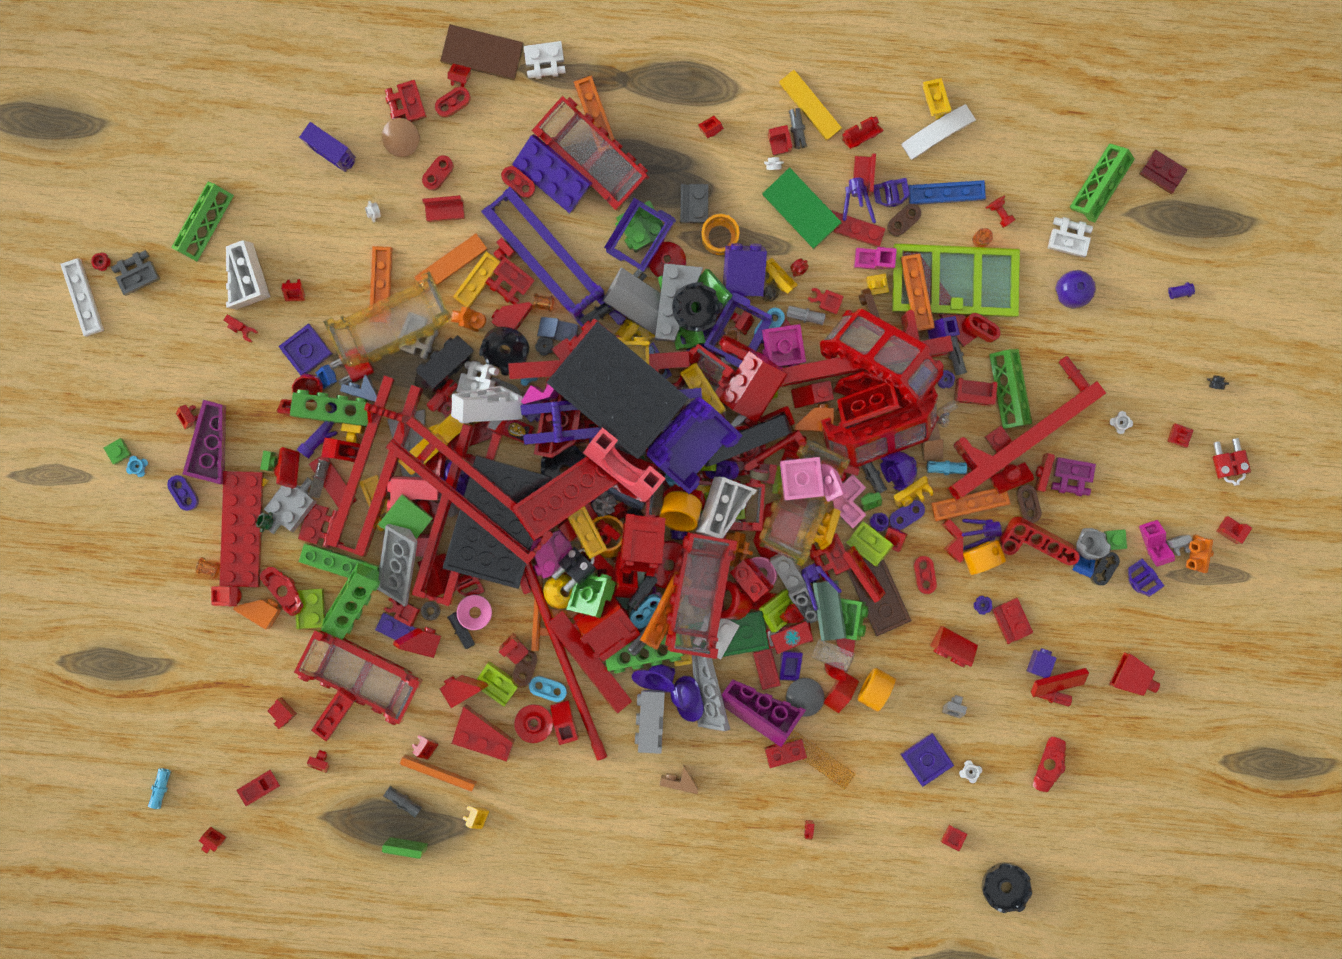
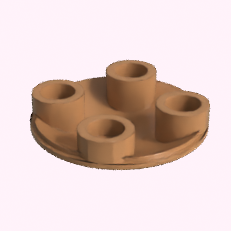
(400, 137)

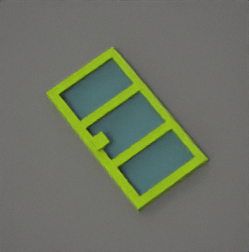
(963, 279)

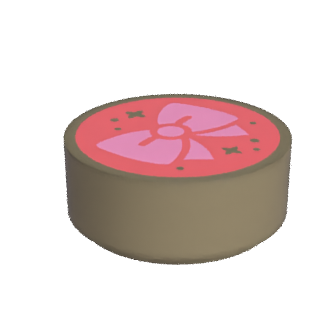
(759, 474)

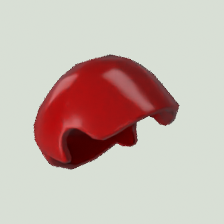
(309, 383)

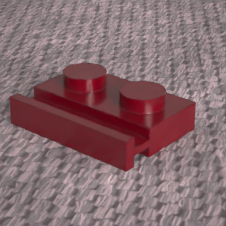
(1163, 171)

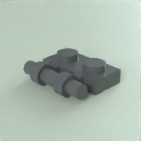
(138, 277)

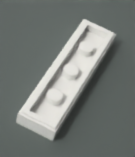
(82, 297)

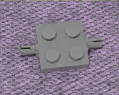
(290, 506)

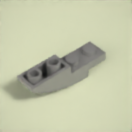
(792, 578)

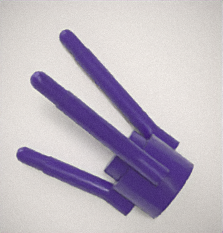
(857, 189)
(991, 529)
(811, 575)

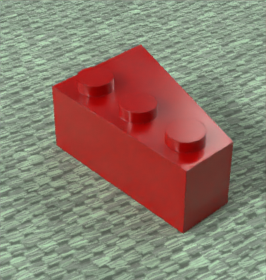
(482, 736)

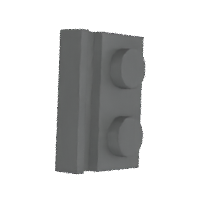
(694, 203)

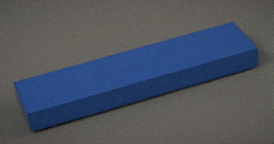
(947, 192)

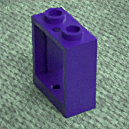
(328, 147)

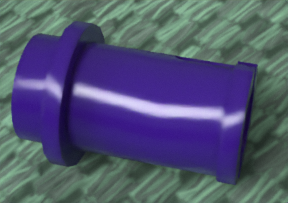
(1181, 291)

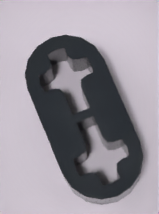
(1109, 570)

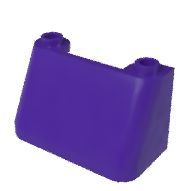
(691, 442)

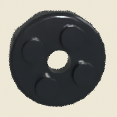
(707, 303)
(499, 357)
(567, 458)
(1016, 897)

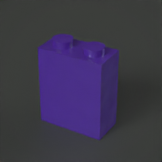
(745, 269)

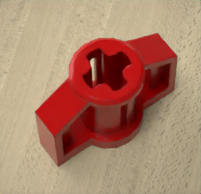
(467, 581)

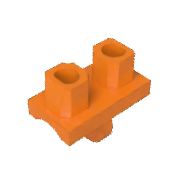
(469, 319)
(741, 549)
(1200, 553)

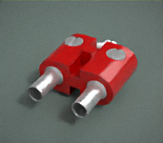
(1231, 463)

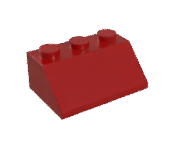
(753, 386)
(868, 404)

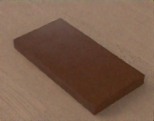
(482, 52)
(889, 610)

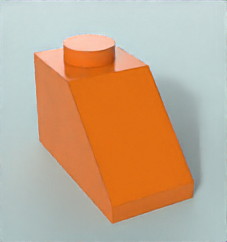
(812, 420)
(261, 612)

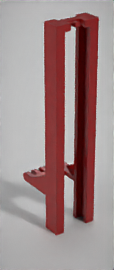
(842, 366)
(547, 368)
(374, 415)
(417, 465)
(985, 465)
(441, 518)

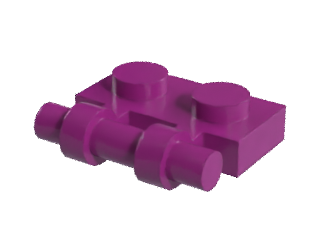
(1073, 470)

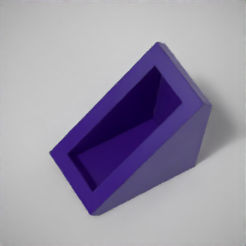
(790, 665)

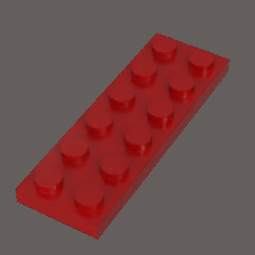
(562, 497)
(239, 534)

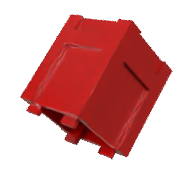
(642, 544)
(609, 632)

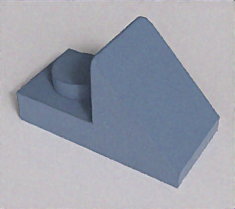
(556, 329)
(367, 389)

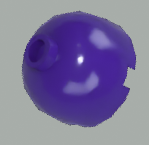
(1075, 289)
(899, 469)

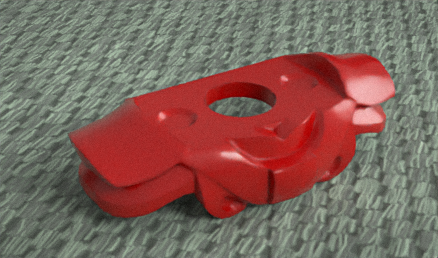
(273, 580)
(1054, 750)

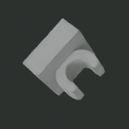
(1178, 542)
(954, 707)

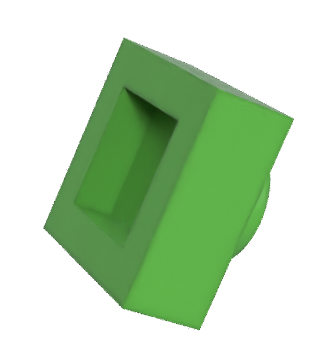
(117, 451)
(269, 461)
(871, 501)
(1116, 539)

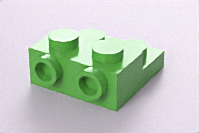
(642, 229)
(591, 595)
(853, 614)

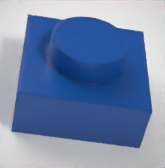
(326, 376)
(1084, 566)

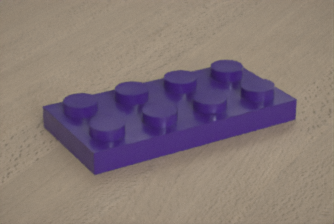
(552, 173)

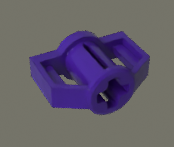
(888, 186)
(1152, 576)

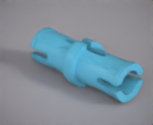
(947, 467)
(159, 788)

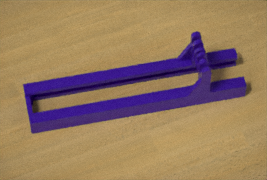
(596, 291)
(559, 435)

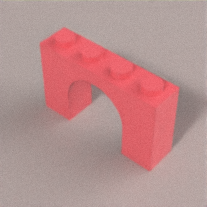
(640, 482)
(413, 489)

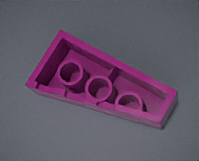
(207, 446)
(761, 711)

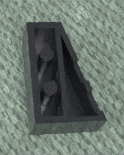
(442, 365)

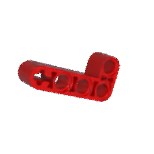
(1041, 543)

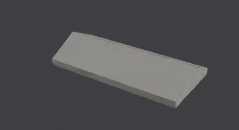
(634, 300)
(397, 563)

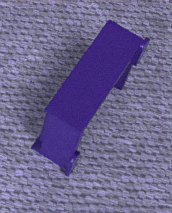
(624, 222)
(743, 303)

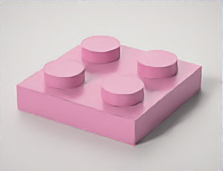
(801, 478)

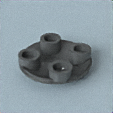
(807, 695)

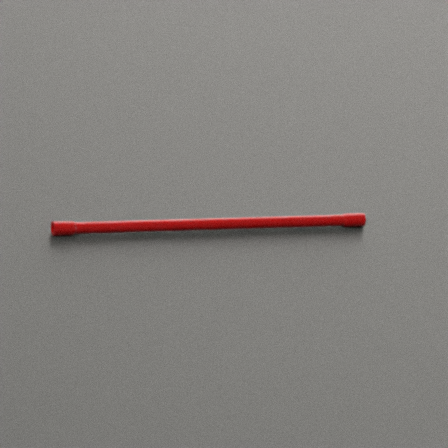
(596, 742)

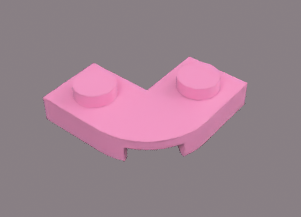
(832, 483)
(849, 510)

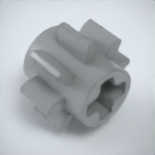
(604, 504)

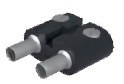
(576, 566)

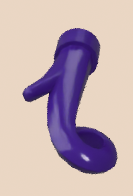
(317, 438)

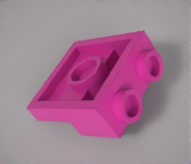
(784, 345)
(550, 554)

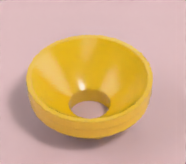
(552, 592)

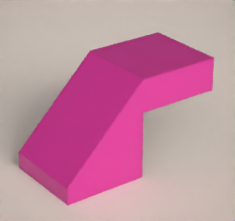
(875, 259)
(536, 395)
(1155, 542)

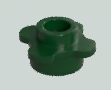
(265, 521)

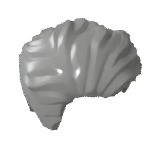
(1092, 544)

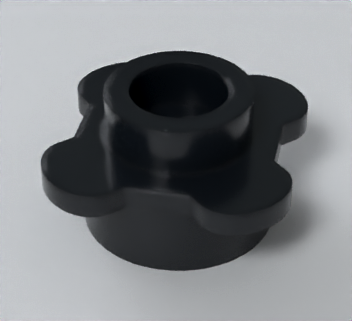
(1217, 382)

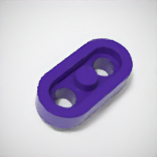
(725, 469)
(183, 493)
(907, 515)

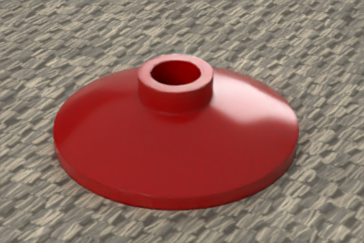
(669, 249)
(531, 733)

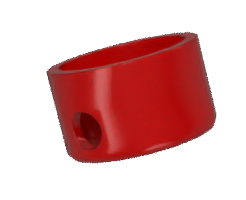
(740, 603)

